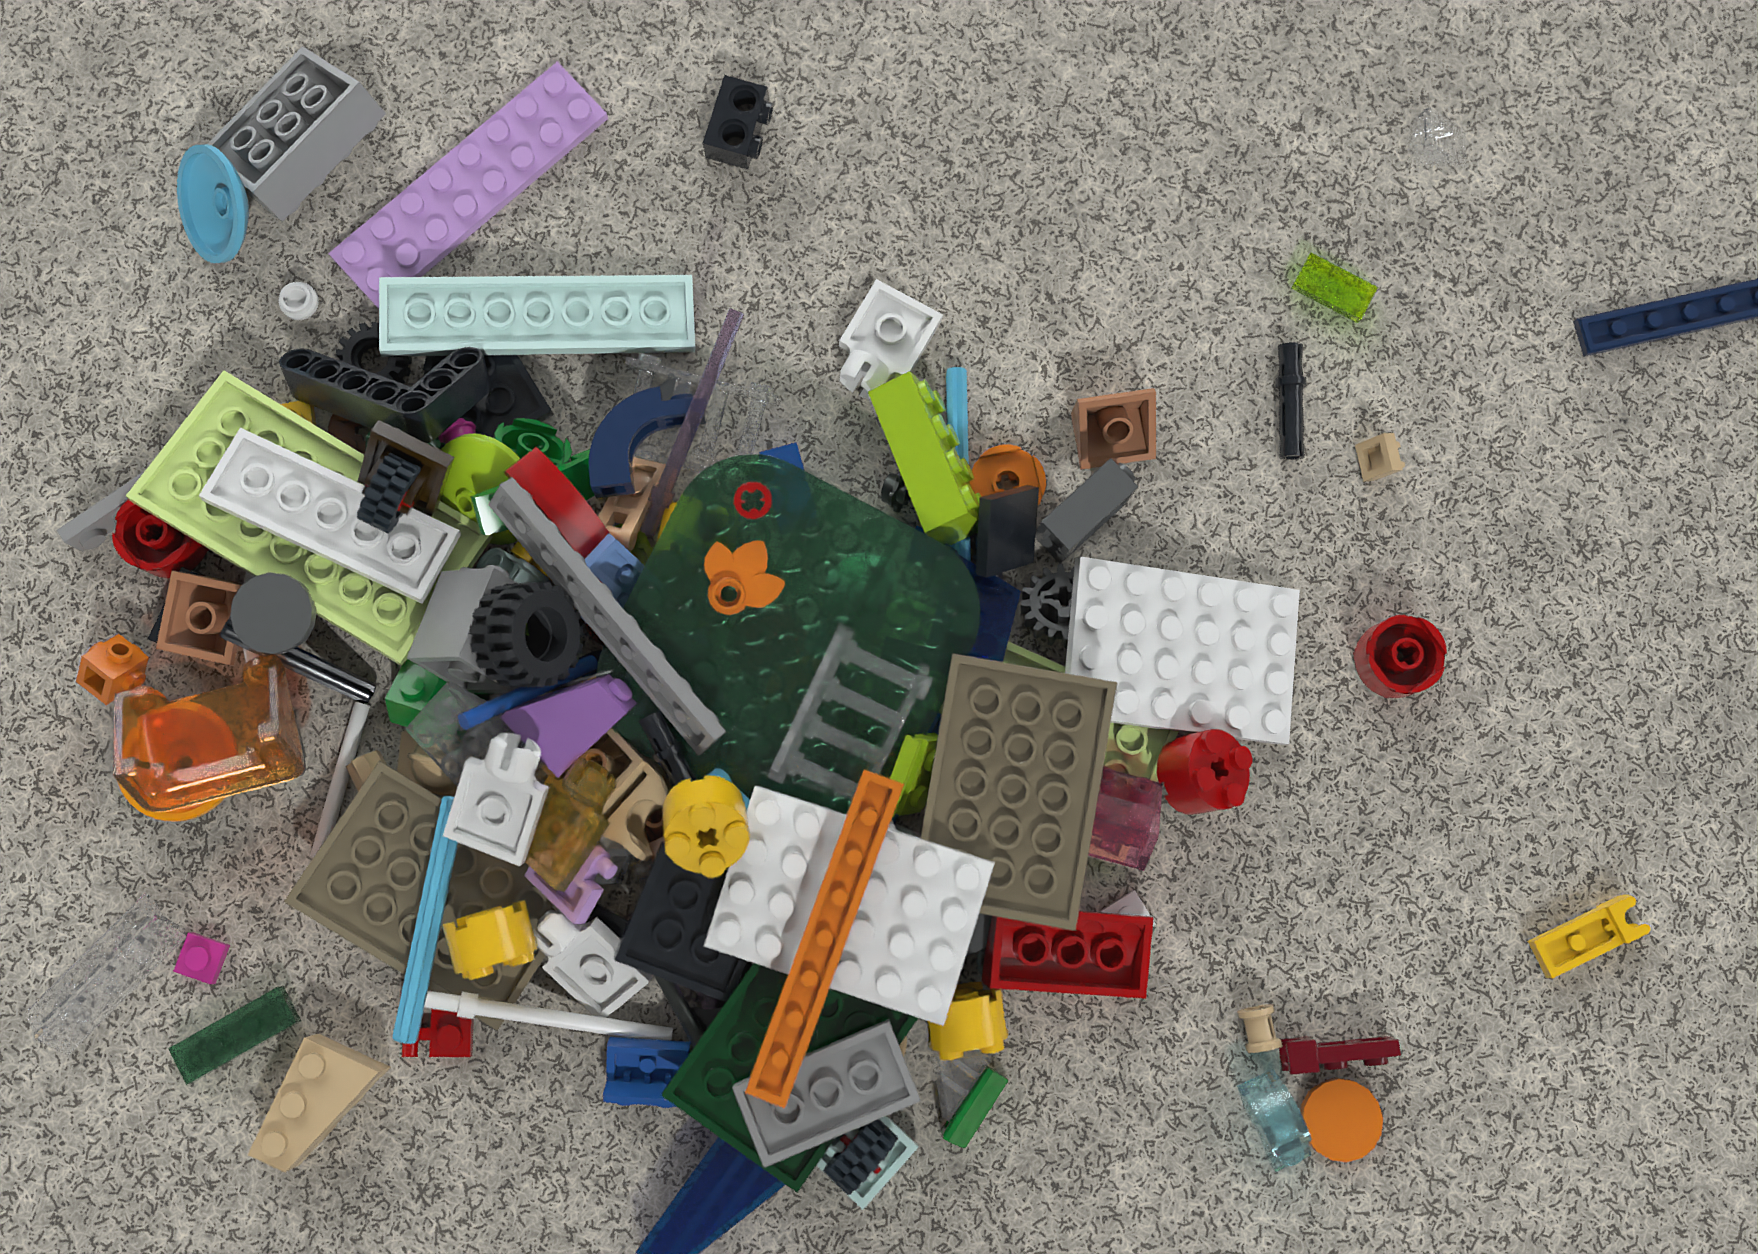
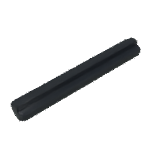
(315, 669)

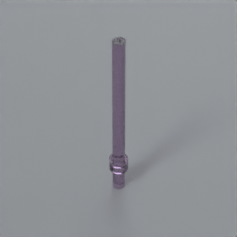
(662, 494)

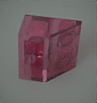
(1126, 819)

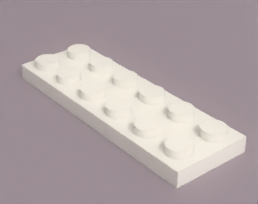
(320, 514)

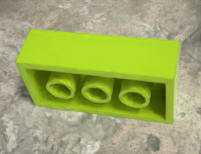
(928, 457)

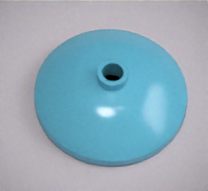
(212, 203)

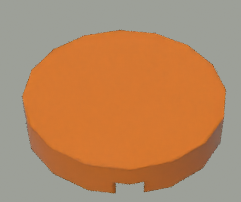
(1342, 1119)

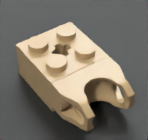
(638, 794)

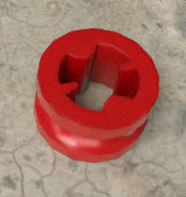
(751, 487)

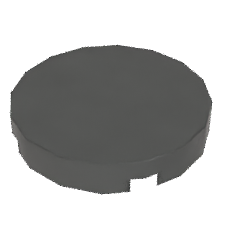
(273, 613)

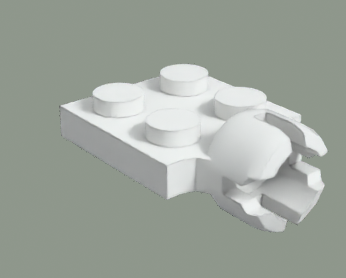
(885, 338)
(499, 800)
(585, 963)

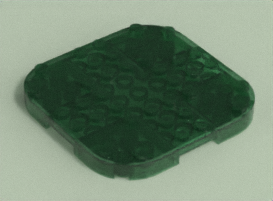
(752, 668)

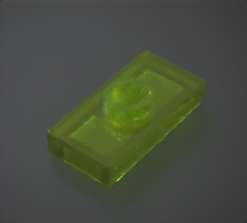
(1334, 287)

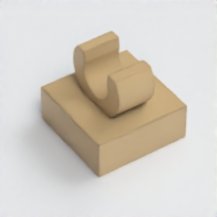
(1379, 457)

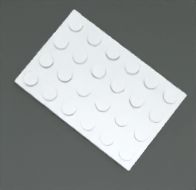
(1186, 648)
(906, 930)

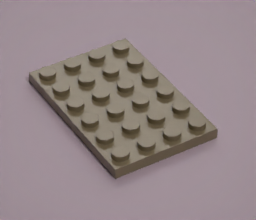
(1021, 782)
(373, 877)

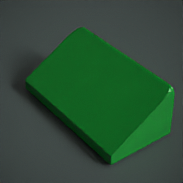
(974, 1108)

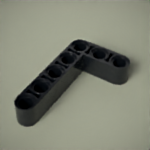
(365, 397)

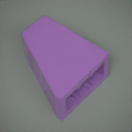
(570, 719)

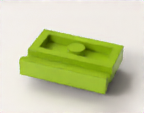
(914, 770)

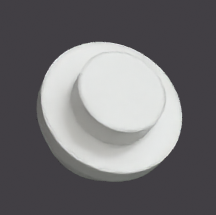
(298, 300)

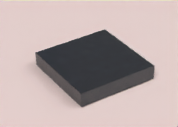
(1006, 530)

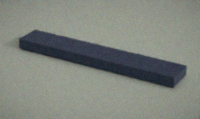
(1667, 318)

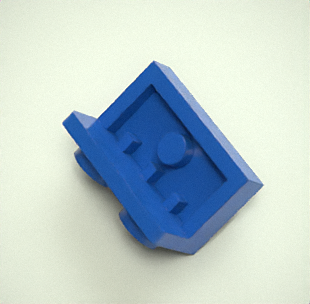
(641, 1070)

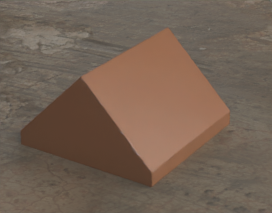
(1115, 428)
(195, 616)

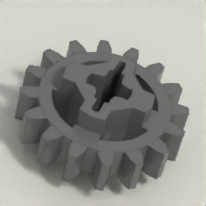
(1044, 607)

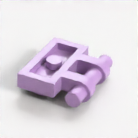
(583, 891)

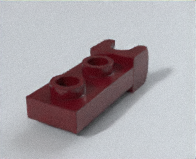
(1304, 1055)

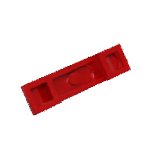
(559, 501)

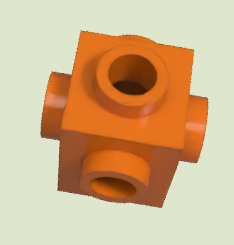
(112, 668)

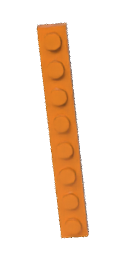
(824, 938)

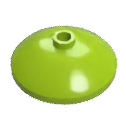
(476, 468)

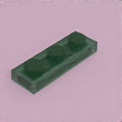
(234, 1035)

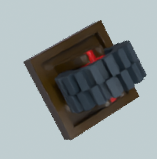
(400, 477)

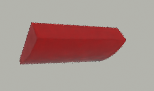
(1099, 958)

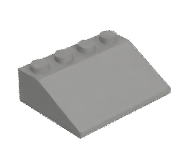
(297, 131)

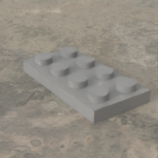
(833, 1094)

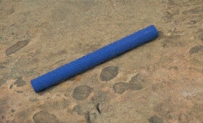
(520, 695)

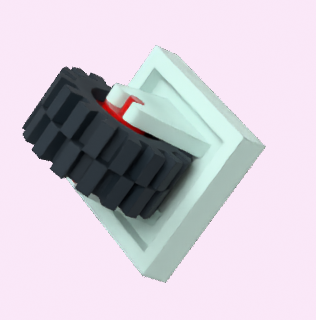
(867, 1158)

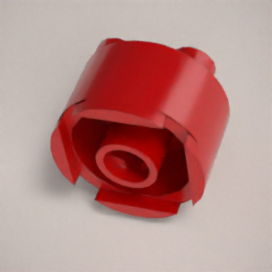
(143, 546)
(1418, 669)
(1204, 772)

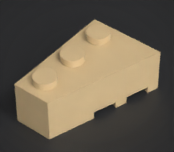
(313, 1099)

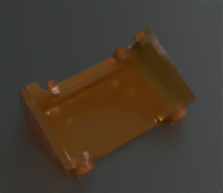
(208, 741)

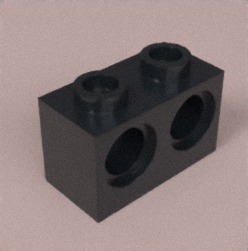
(730, 122)

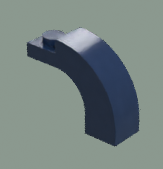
(623, 432)

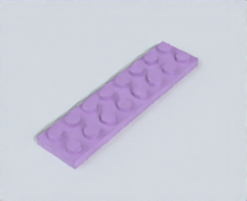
(471, 182)

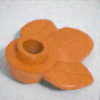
(743, 571)

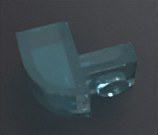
(1276, 1120)

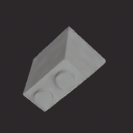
(444, 636)

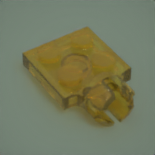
(570, 822)

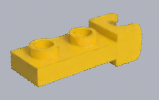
(1586, 936)

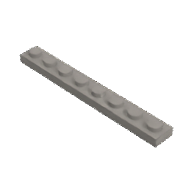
(606, 617)

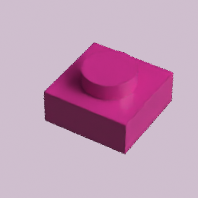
(201, 958)

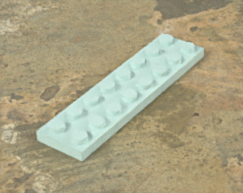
(536, 314)

